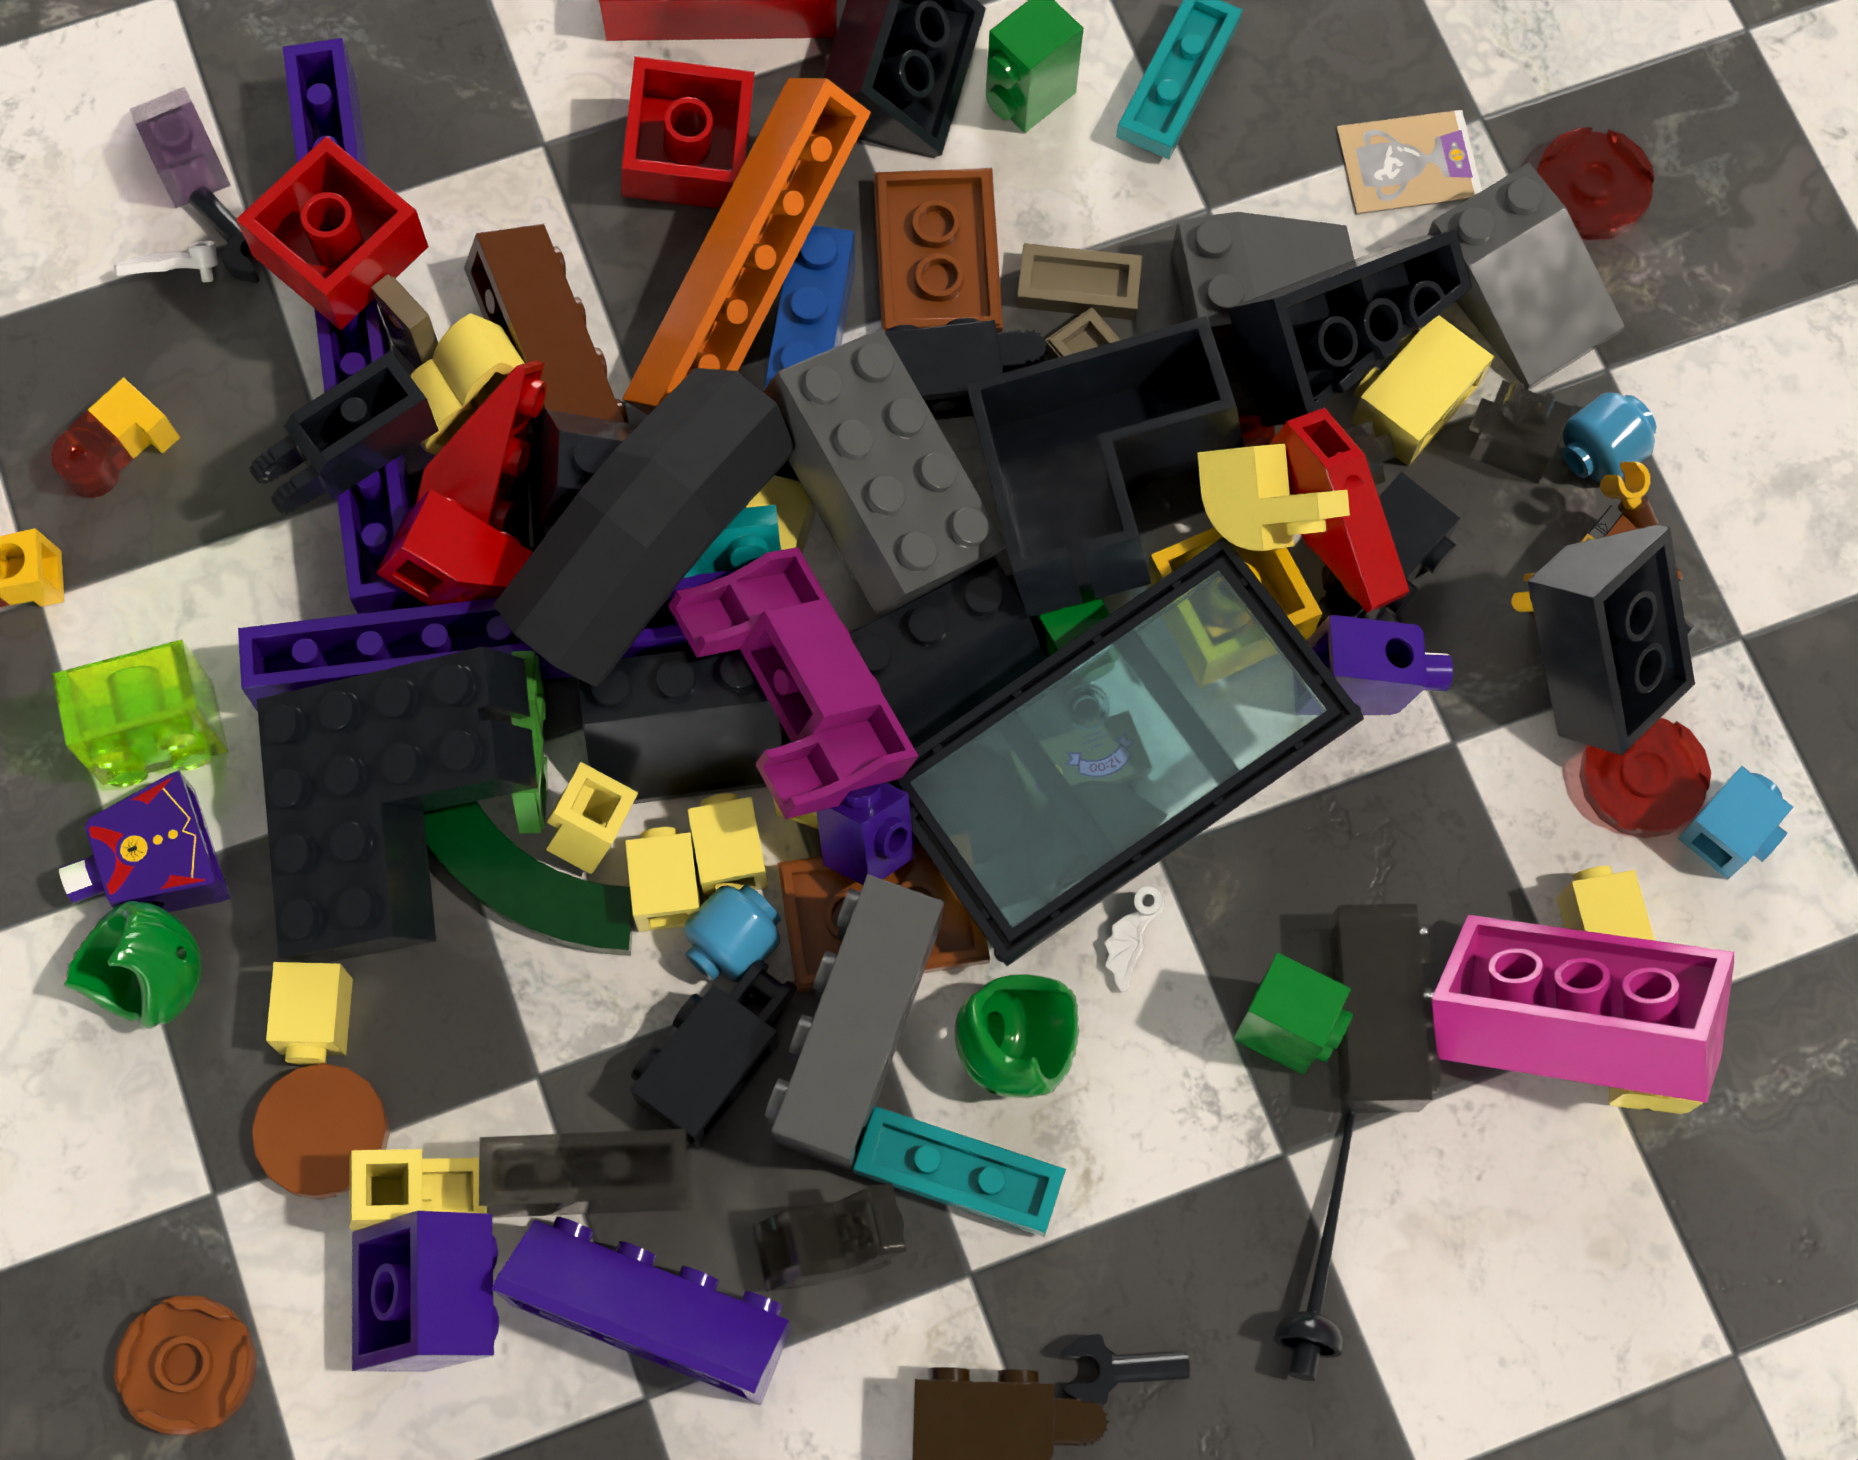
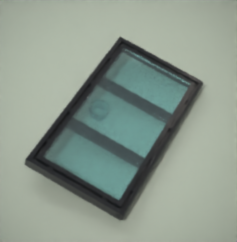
(1120, 749)

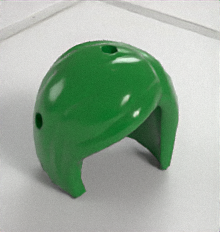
(138, 964)
(1018, 1035)

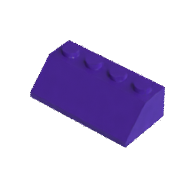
(645, 1309)

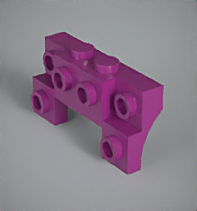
(810, 674)

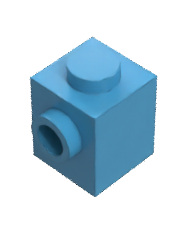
(1738, 823)

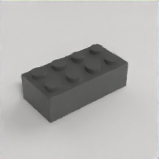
(882, 472)
(858, 1021)

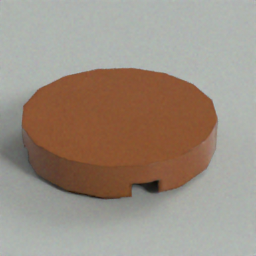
(313, 1124)
(185, 1365)

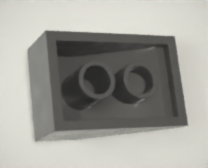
(1246, 255)
(1530, 277)

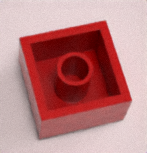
(685, 132)
(332, 232)

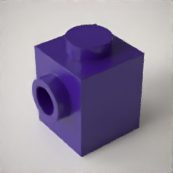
(867, 833)

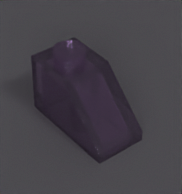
(179, 145)

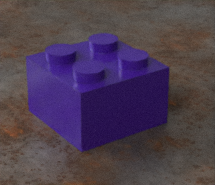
(423, 1292)

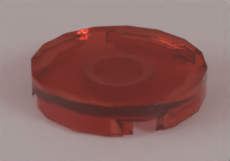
(1599, 180)
(1650, 786)

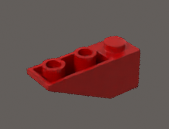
(490, 450)
(1353, 546)
(450, 554)

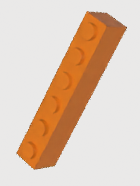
(752, 238)

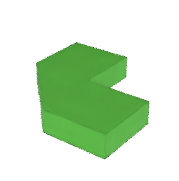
(531, 804)

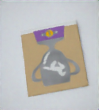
(1409, 161)

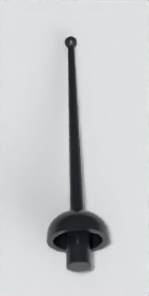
(1309, 1332)

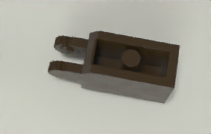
(997, 1419)

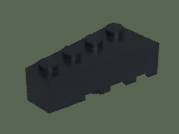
(1332, 326)

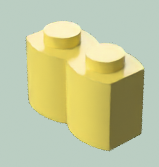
(463, 374)

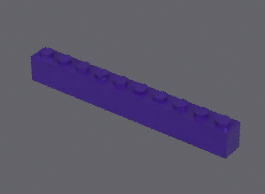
(370, 513)

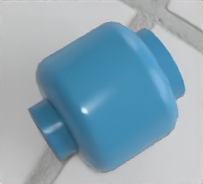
(1606, 434)
(731, 932)

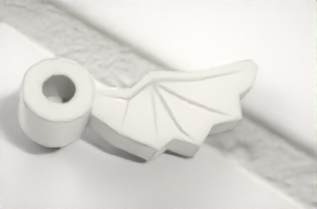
(201, 256)
(1127, 937)

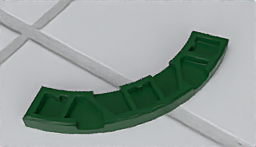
(525, 889)

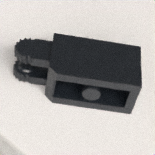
(960, 353)
(347, 434)
(1422, 540)

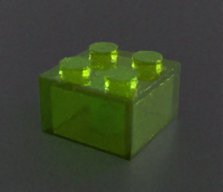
(140, 714)

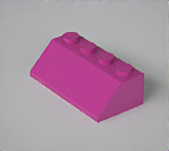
(1584, 1007)

